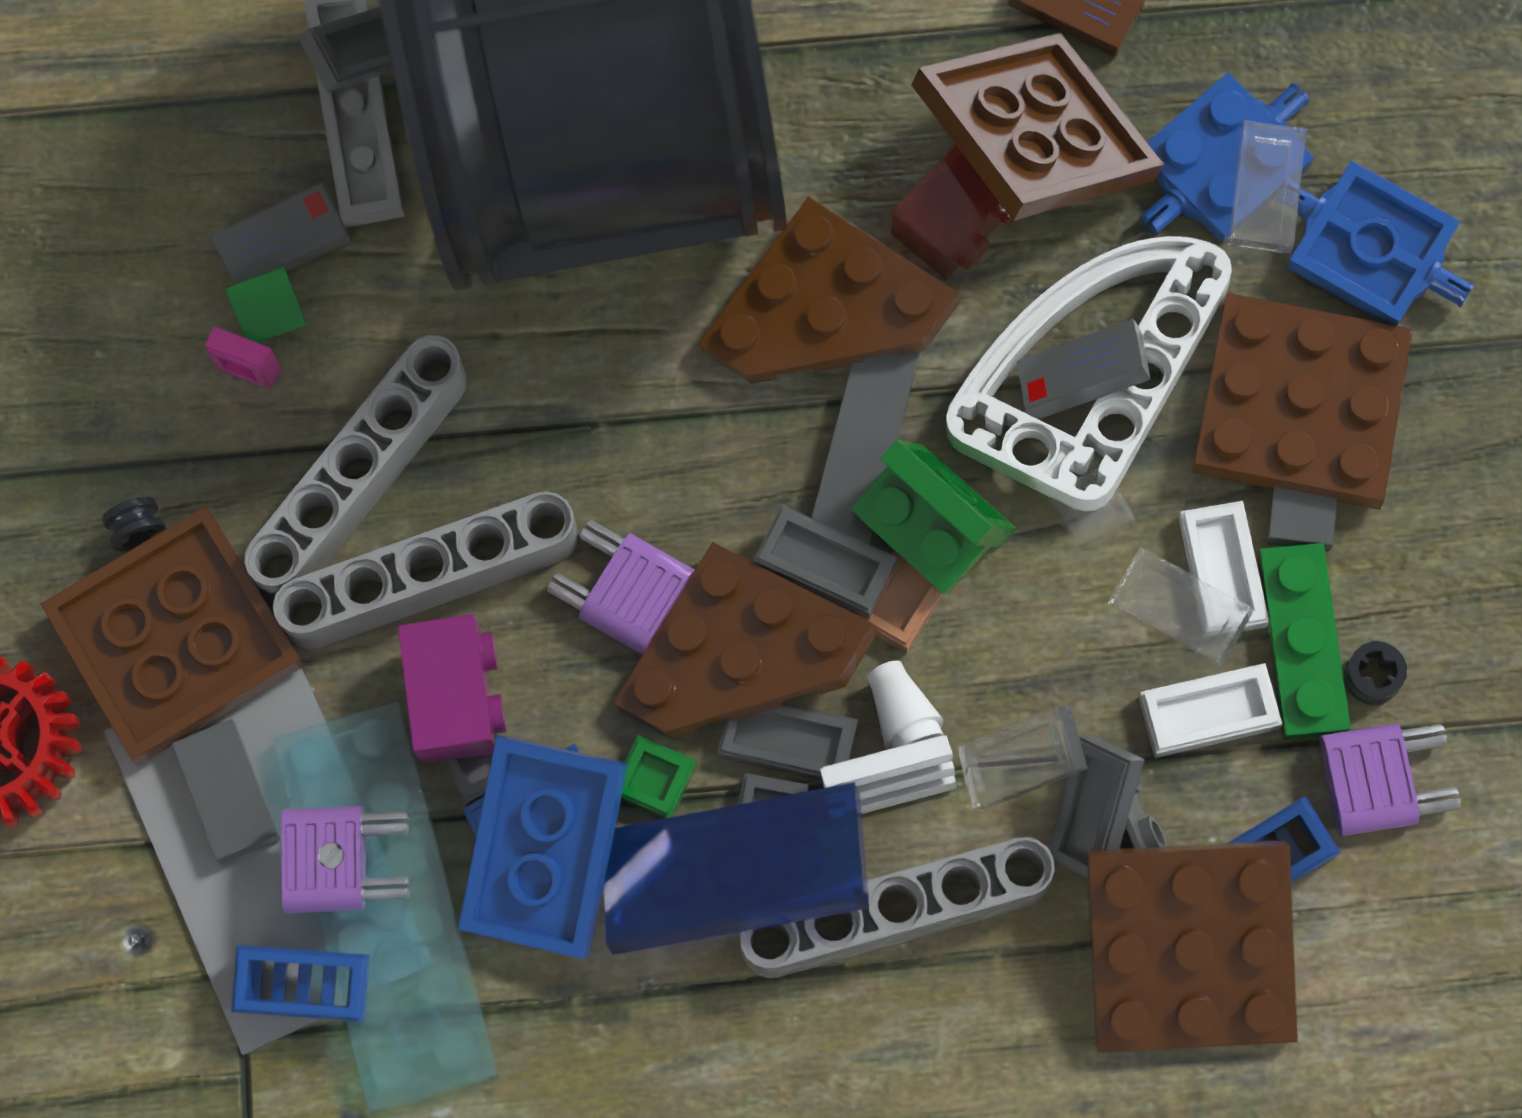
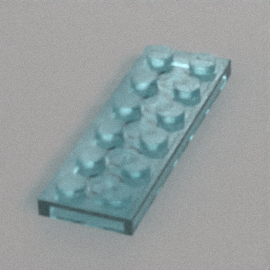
(422, 1003)

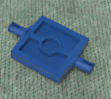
(1203, 150)
(1375, 246)

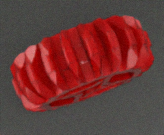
(31, 698)

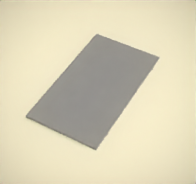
(243, 896)

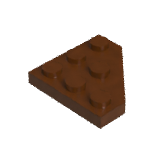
(826, 302)
(740, 648)

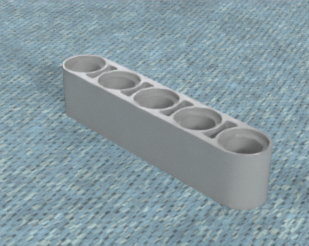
(359, 438)
(395, 565)
(932, 913)

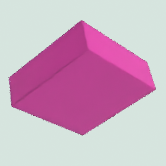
(243, 357)

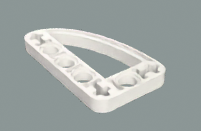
(1068, 453)

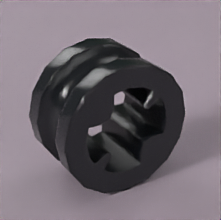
(133, 522)
(1387, 658)

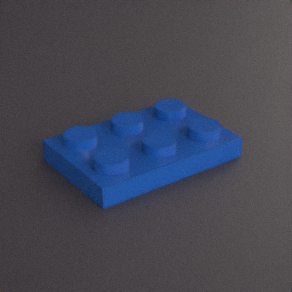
(542, 846)

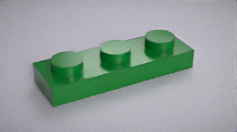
(1303, 641)

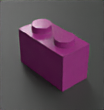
(450, 688)

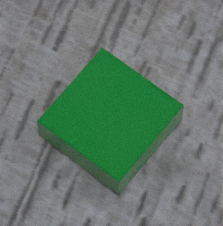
(266, 305)
(656, 778)

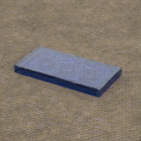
(736, 869)

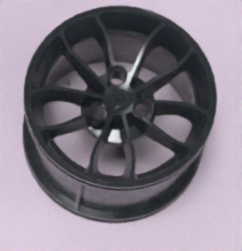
(583, 128)

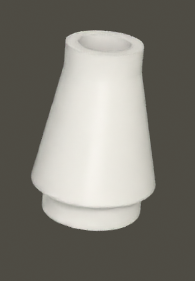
(902, 707)

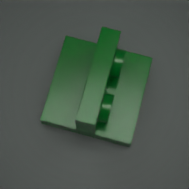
(930, 515)

